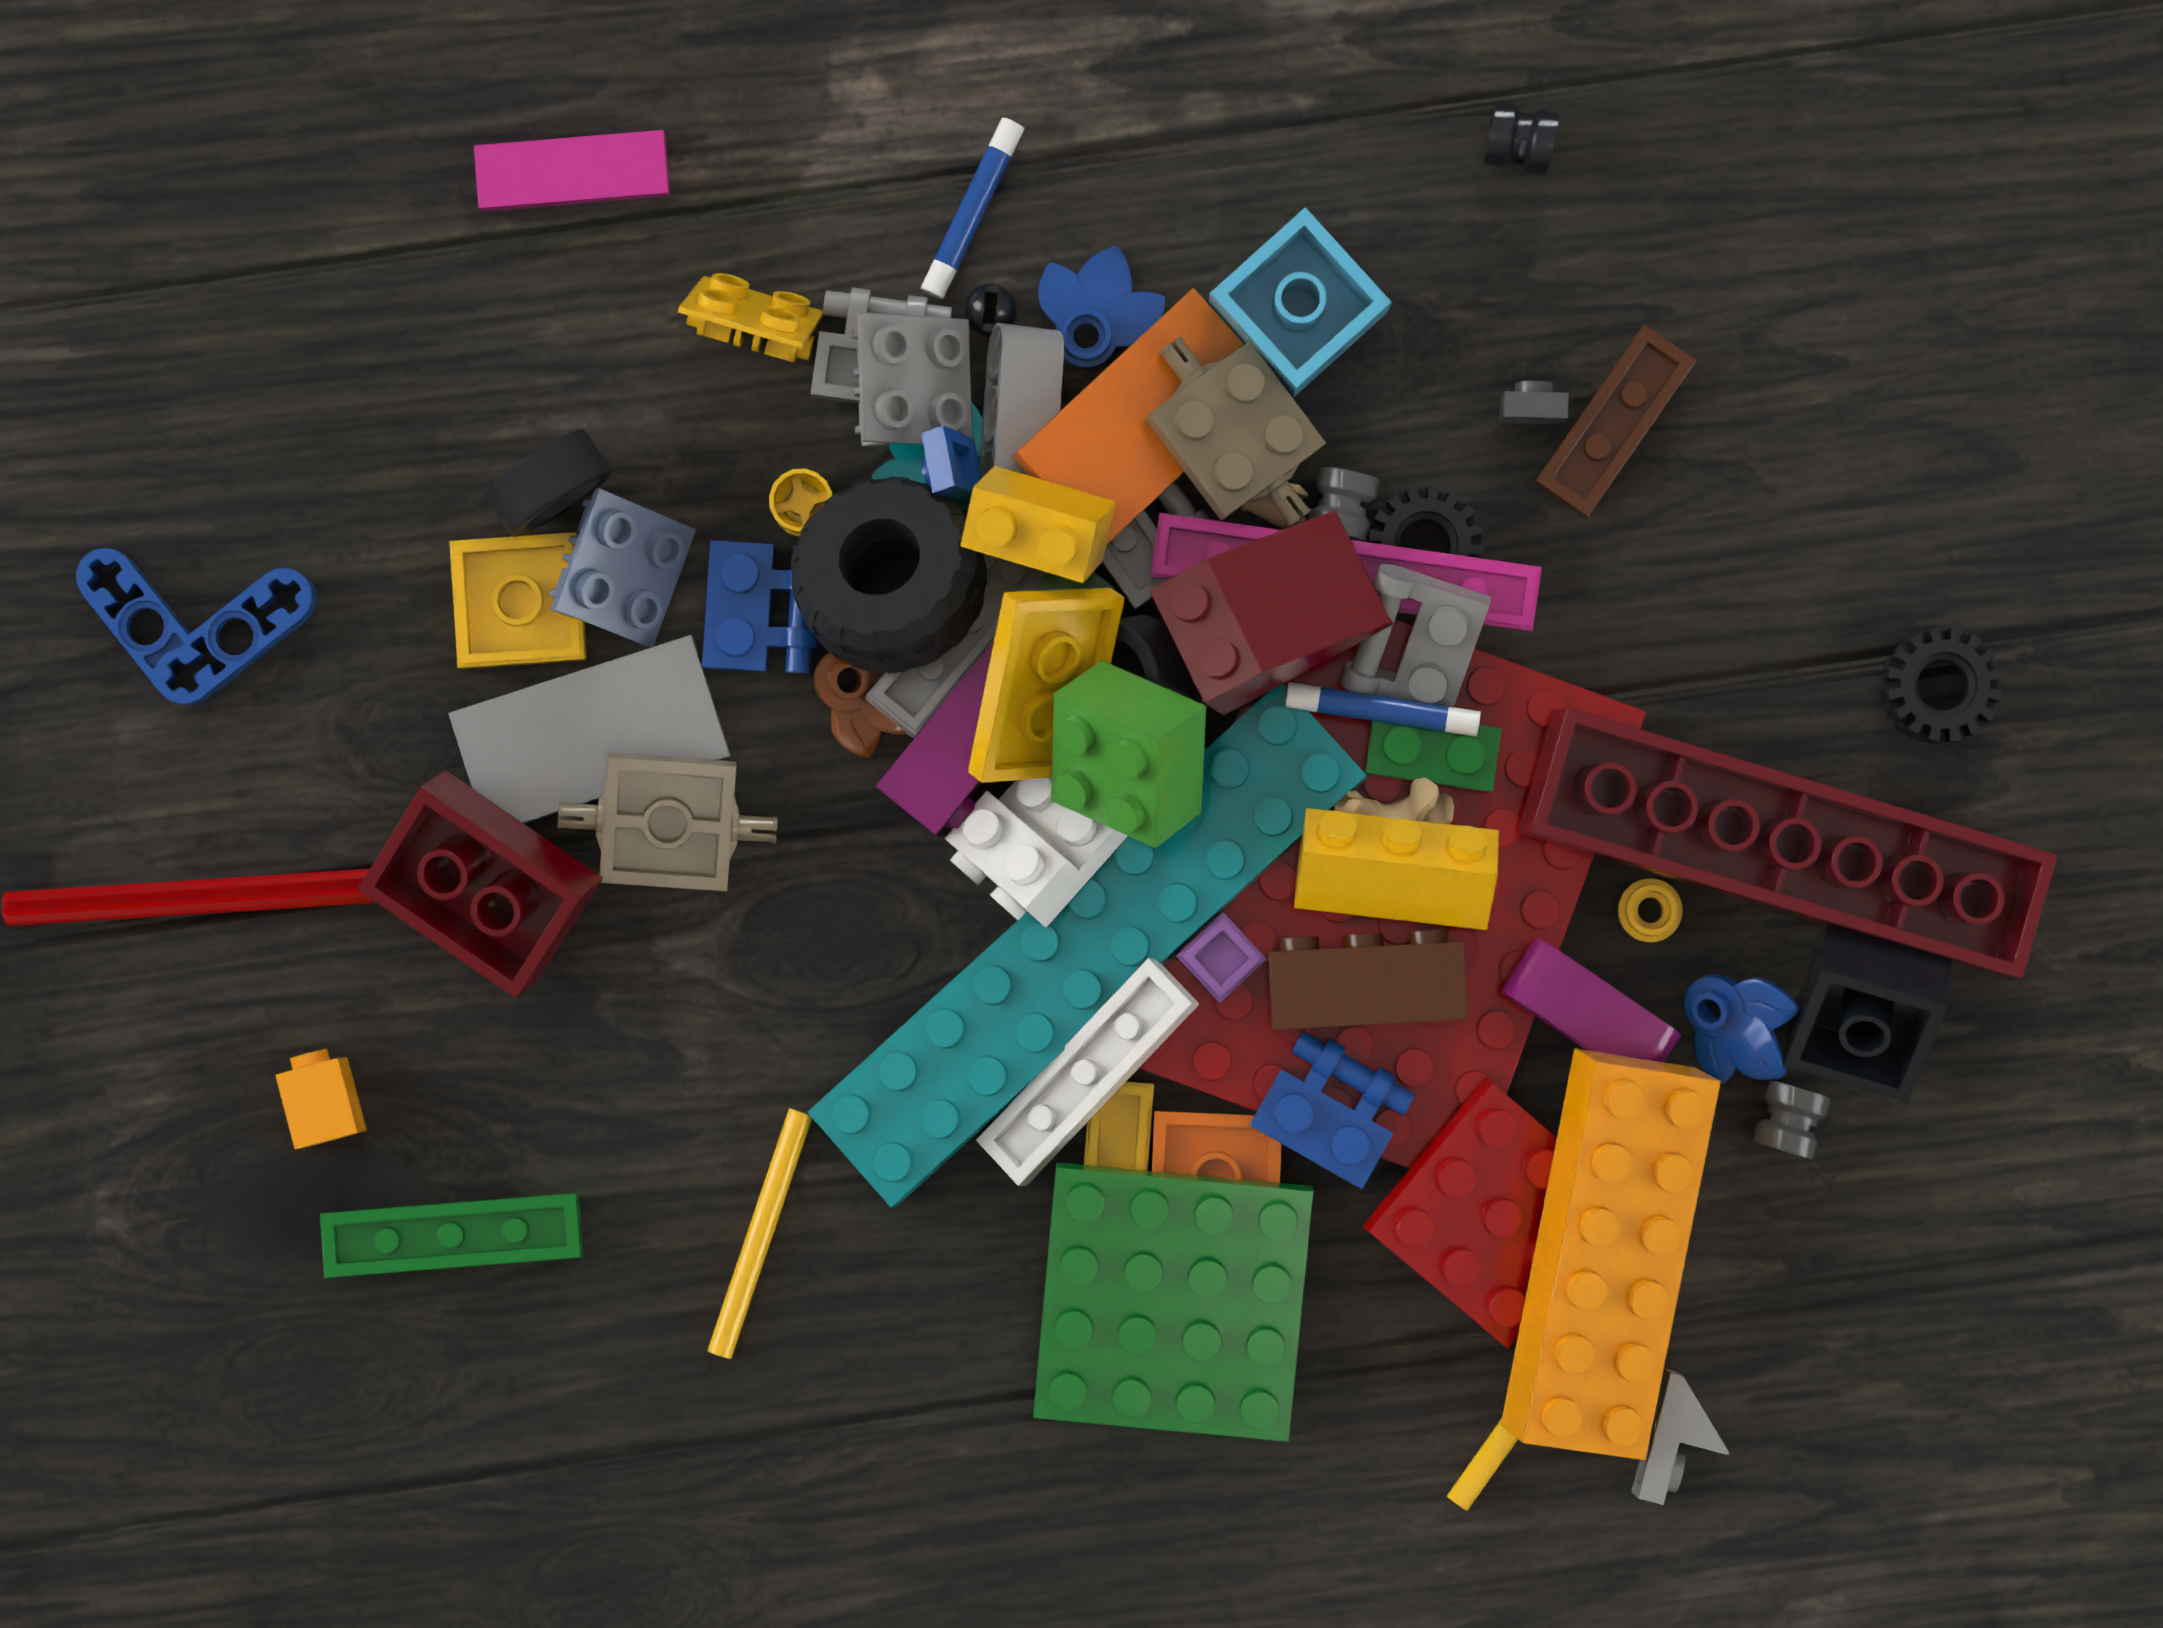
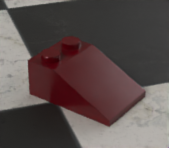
(1270, 610)

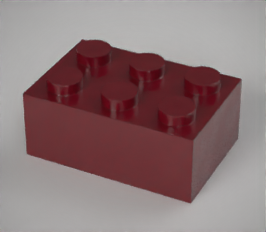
(479, 883)

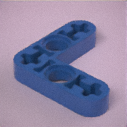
(176, 641)

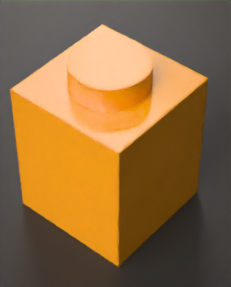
(320, 1099)

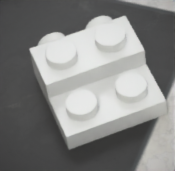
(1031, 849)

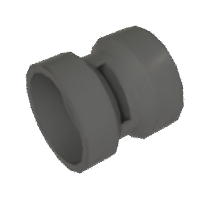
(1347, 494)
(1791, 1118)

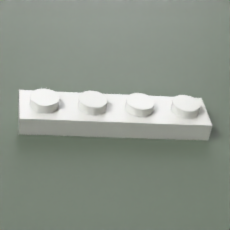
(1087, 1072)

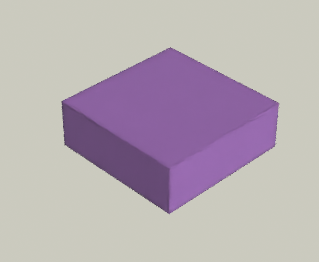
(1221, 957)

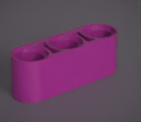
(1586, 1006)

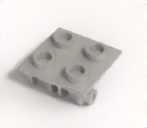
(911, 377)

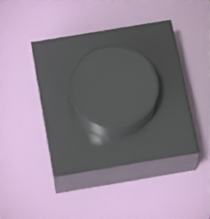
(1533, 405)

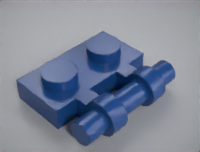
(740, 611)
(1323, 1128)

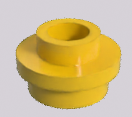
(1669, 904)

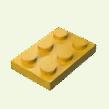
(1037, 650)

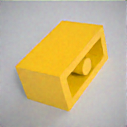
(1038, 524)

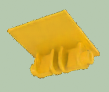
(727, 304)

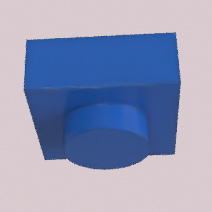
(950, 464)

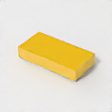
(1121, 1129)

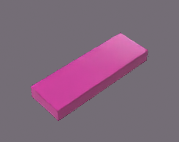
(571, 170)

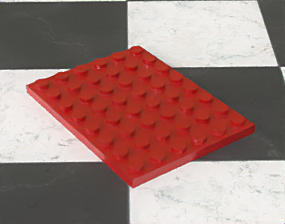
(1230, 1043)

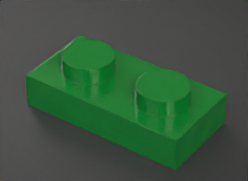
(1435, 755)

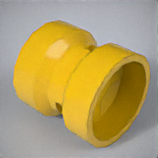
(797, 493)

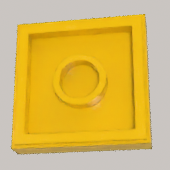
(506, 603)

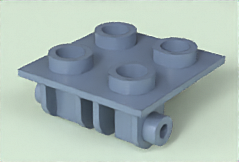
(622, 567)

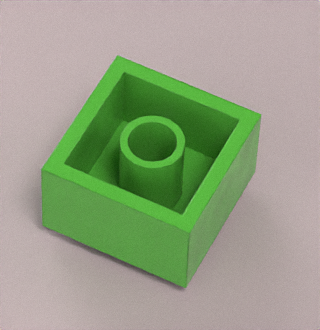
(1128, 753)

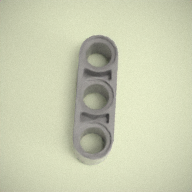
(1019, 391)

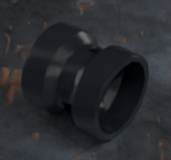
(1521, 138)

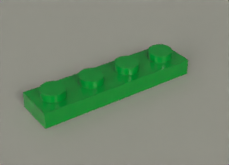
(451, 1235)

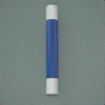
(972, 208)
(1382, 709)

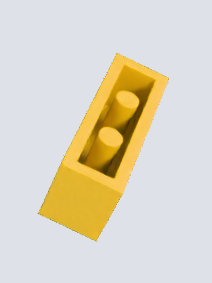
(1397, 869)

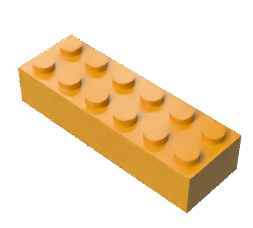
(1610, 1254)

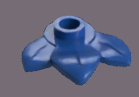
(1097, 299)
(1744, 1031)

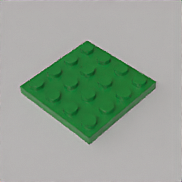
(1173, 1301)

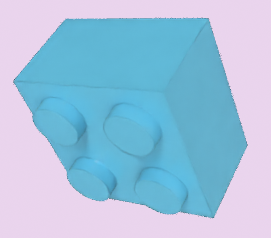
(1299, 301)

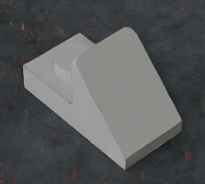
(1675, 1421)

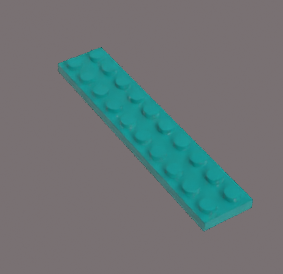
(1040, 985)

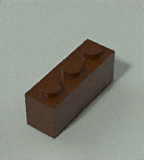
(1366, 981)

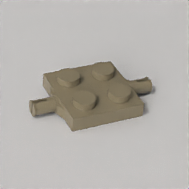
(1235, 431)
(667, 821)

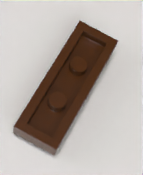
(1615, 421)

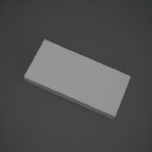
(557, 735)

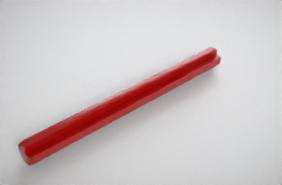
(184, 897)

